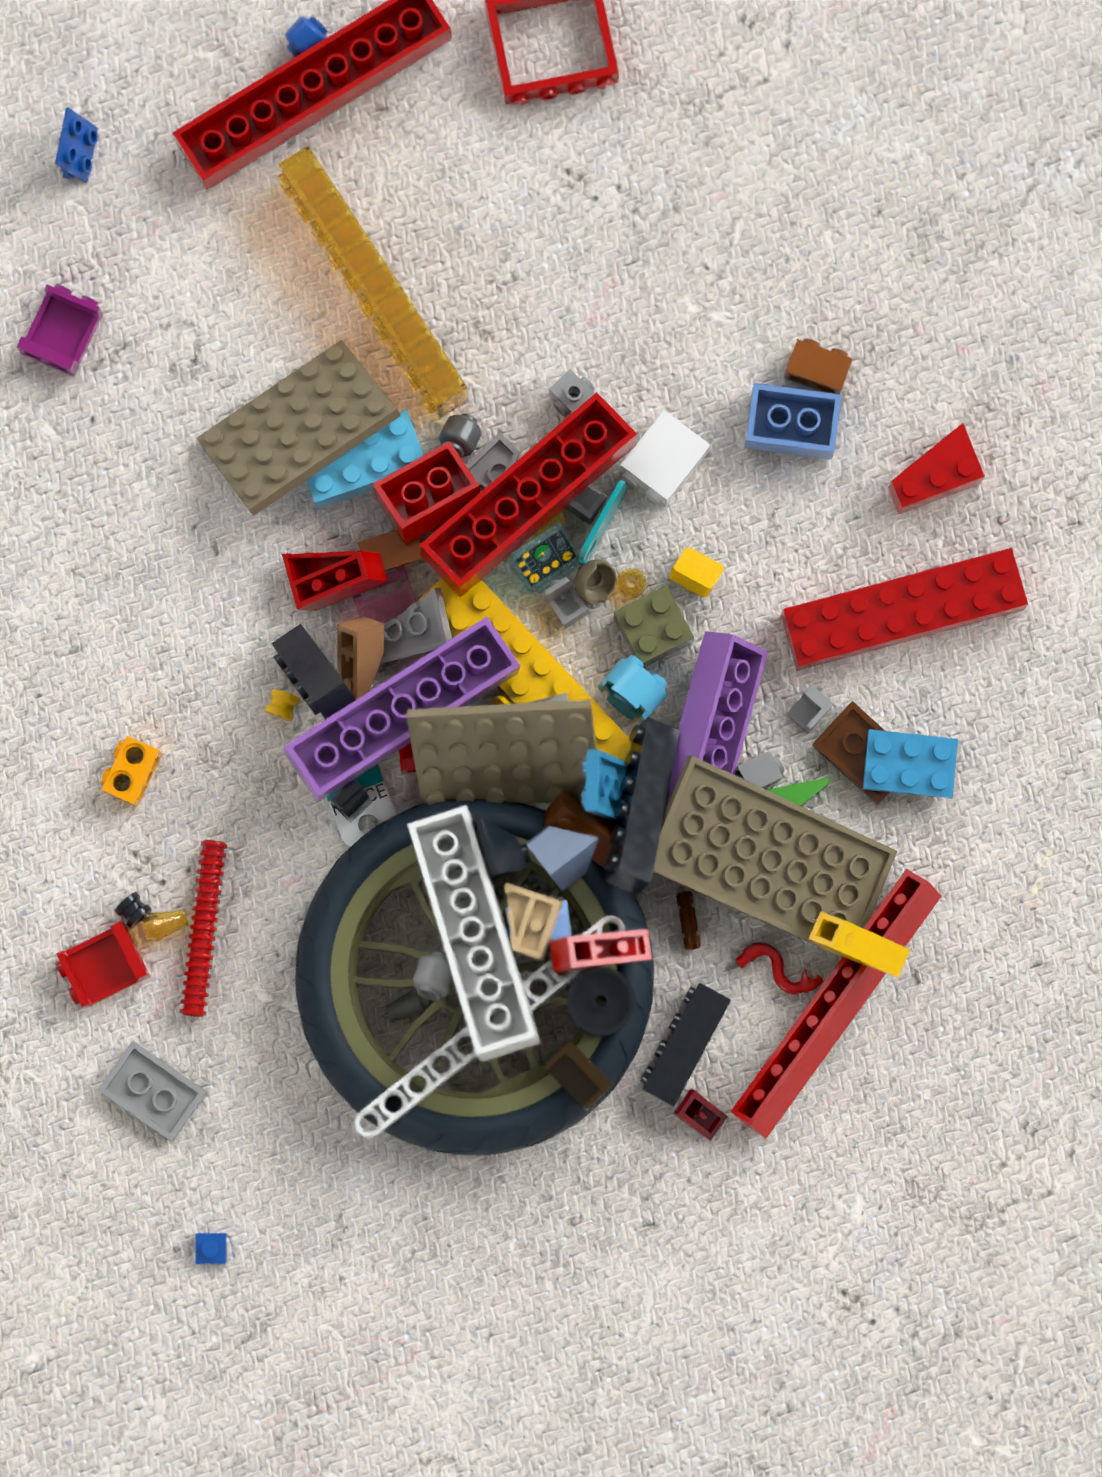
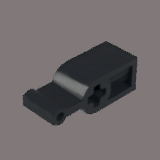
(351, 800)

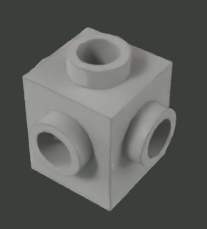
(569, 386)

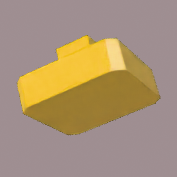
(696, 572)

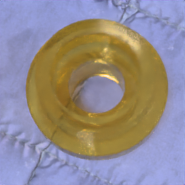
(634, 591)

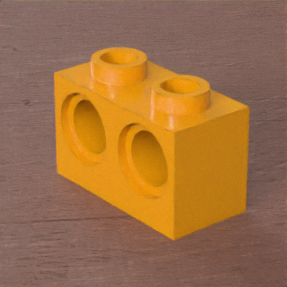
(139, 774)

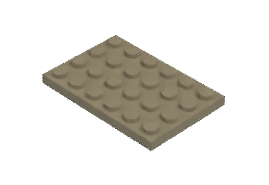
(298, 427)
(502, 751)

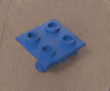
(76, 146)

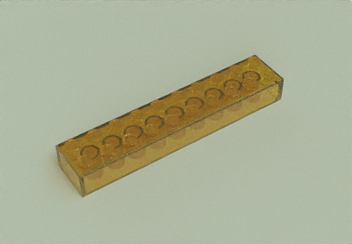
(373, 282)

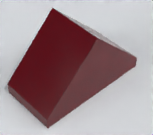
(700, 1114)

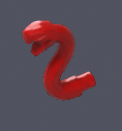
(759, 949)

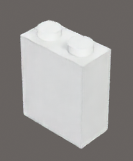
(664, 458)

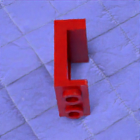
(102, 966)

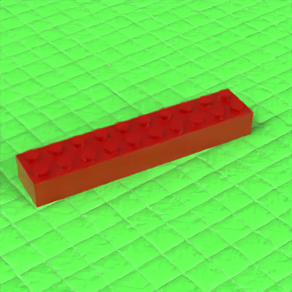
(310, 87)

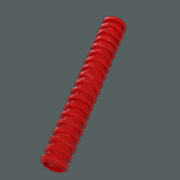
(203, 928)

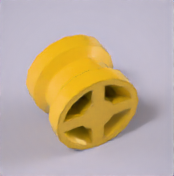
(282, 705)

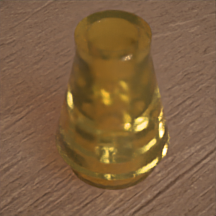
(163, 924)

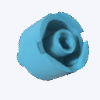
(633, 688)

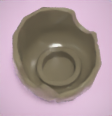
(595, 581)

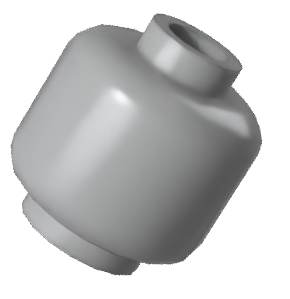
(433, 976)

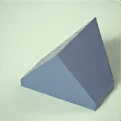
(563, 854)

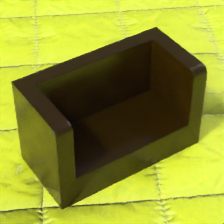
(578, 1075)

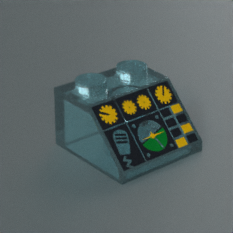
(544, 559)

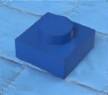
(211, 1248)

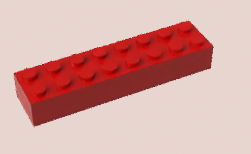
(528, 494)
(904, 609)

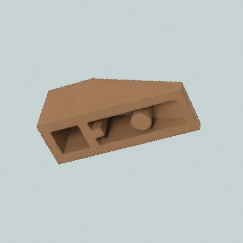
(359, 653)

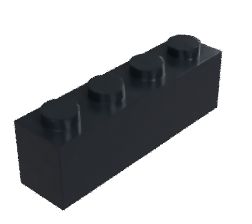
(312, 671)
(686, 1044)

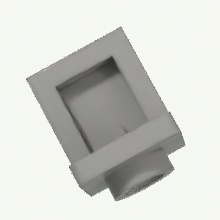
(565, 601)

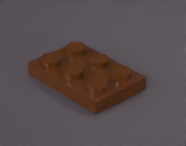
(845, 746)

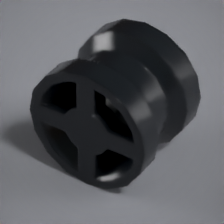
(133, 910)

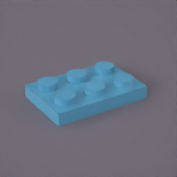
(910, 764)
(602, 783)

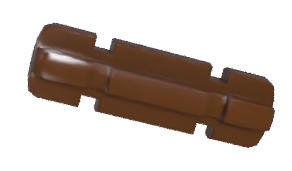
(688, 920)

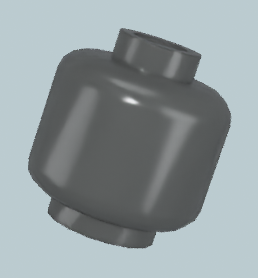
(462, 433)

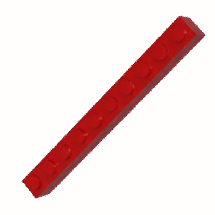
(831, 1010)

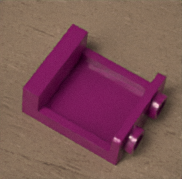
(61, 329)

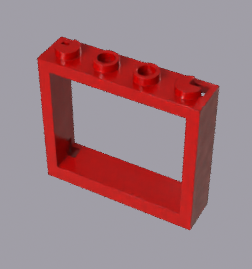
(549, 88)

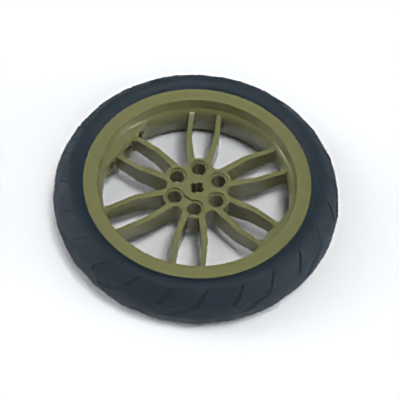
(489, 1122)

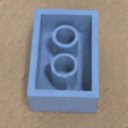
(793, 421)

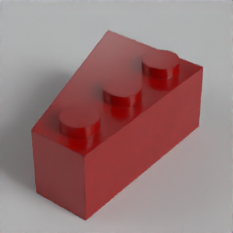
(938, 473)
(331, 576)

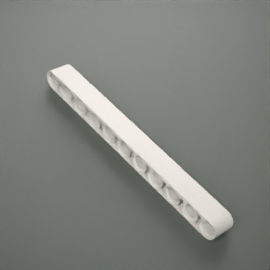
(451, 1051)

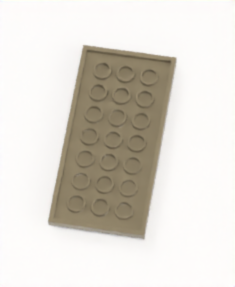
(767, 853)

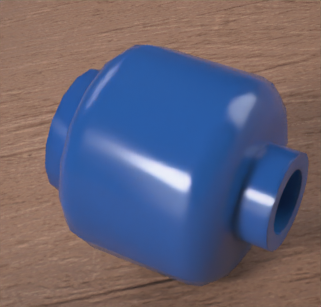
(304, 34)

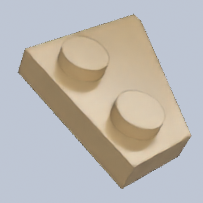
(531, 920)

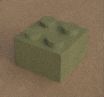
(653, 626)

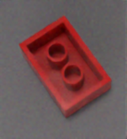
(426, 492)

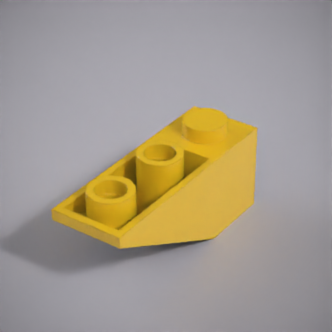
(858, 944)

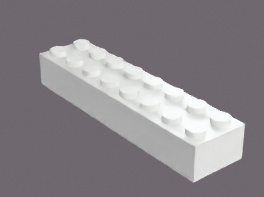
(473, 934)

